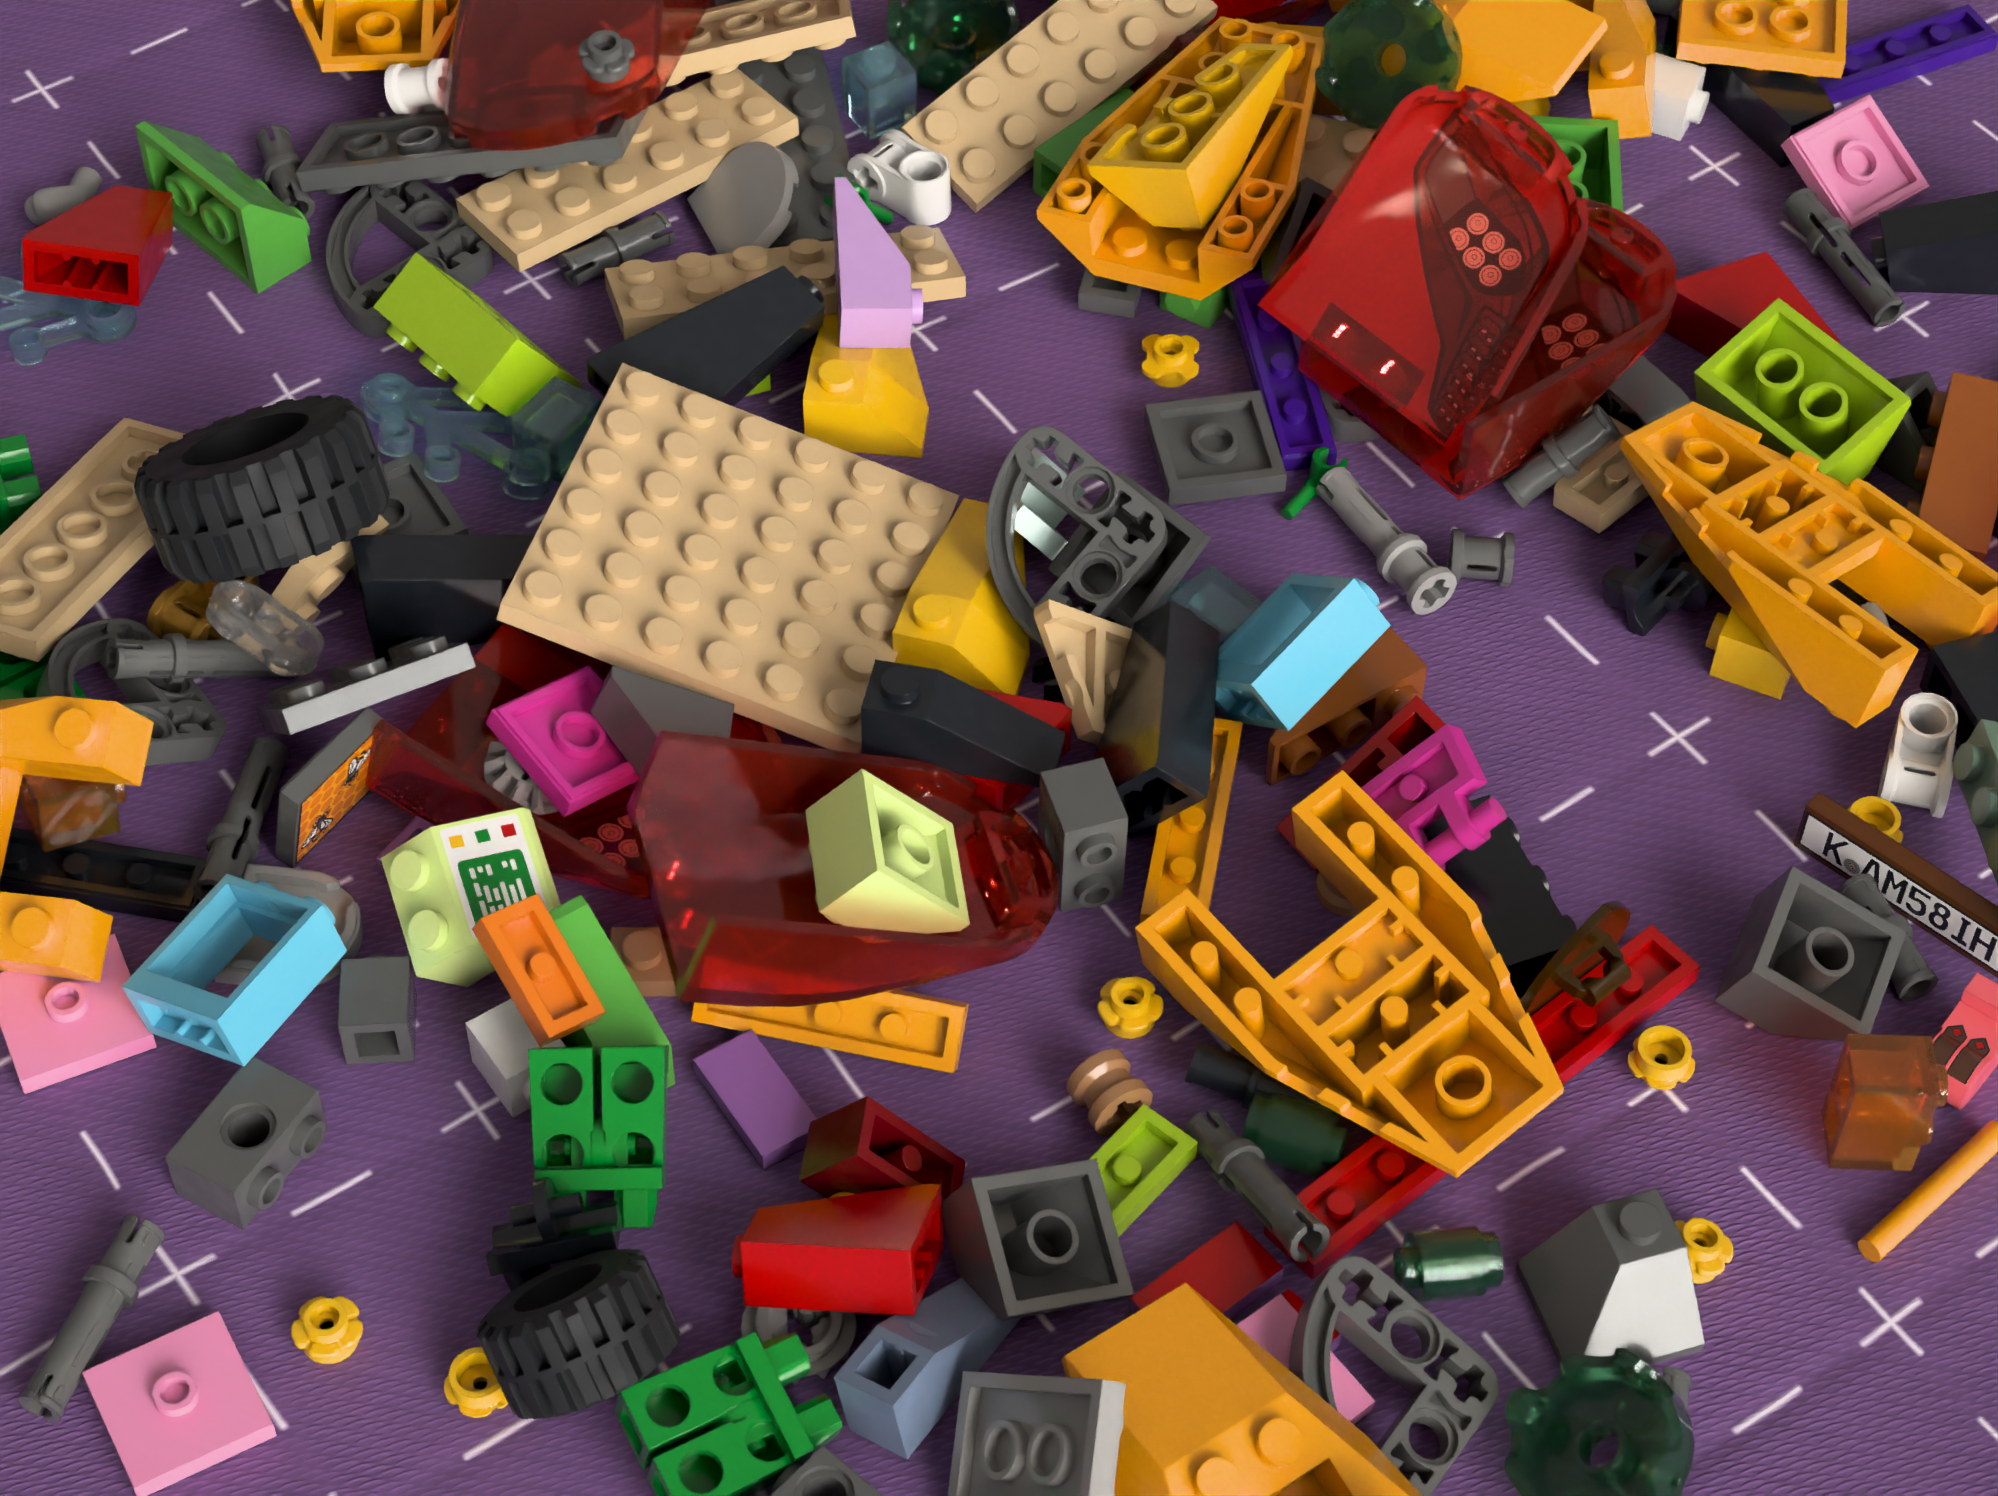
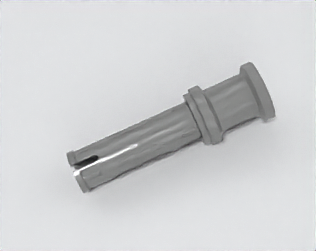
(1399, 555)

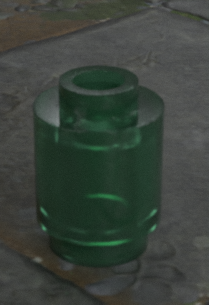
(1295, 1133)
(1448, 1263)

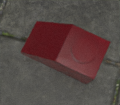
(874, 1150)

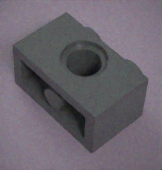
(1084, 833)
(255, 1106)

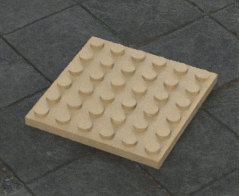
(728, 557)

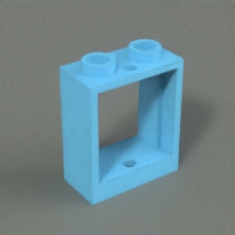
(1295, 648)
(173, 978)

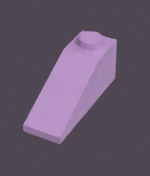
(871, 278)

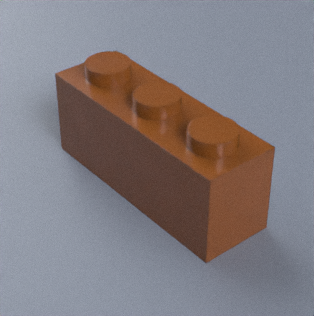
(1962, 464)

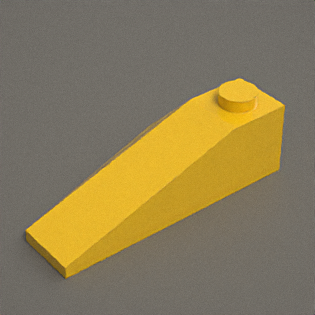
(1194, 149)
(864, 397)
(957, 614)

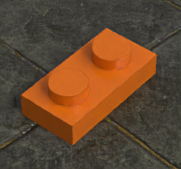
(538, 970)

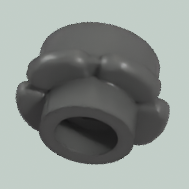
(606, 56)

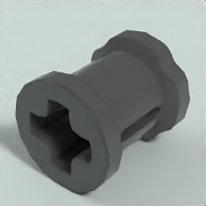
(1482, 557)

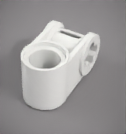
(416, 88)
(905, 178)
(1921, 754)

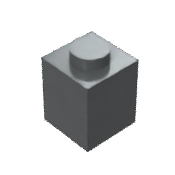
(377, 1010)

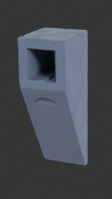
(915, 1366)

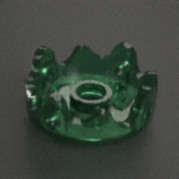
(972, 25)
(1354, 50)
(1591, 1401)

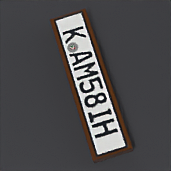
(1904, 878)

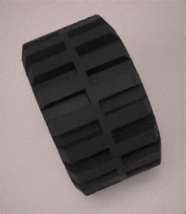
(578, 1334)

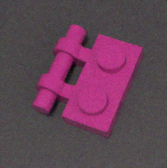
(1433, 783)

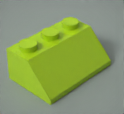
(465, 339)
(1803, 393)

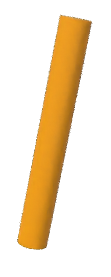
(1930, 1194)

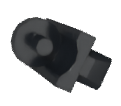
(1660, 584)
(550, 1232)

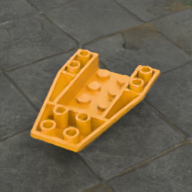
(1195, 263)

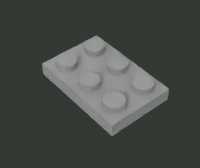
(1036, 1436)

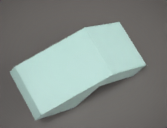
(1039, 515)

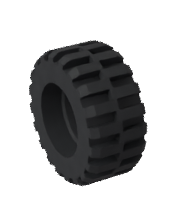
(262, 489)

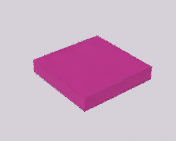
(563, 742)

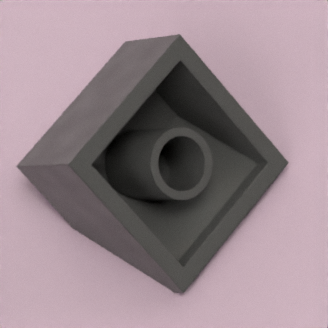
(1810, 961)

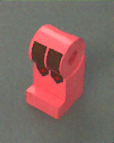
(1969, 1041)

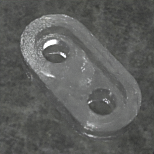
(265, 628)

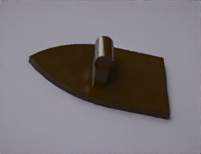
(1582, 952)

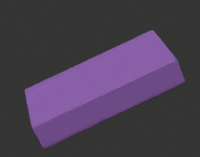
(755, 1097)

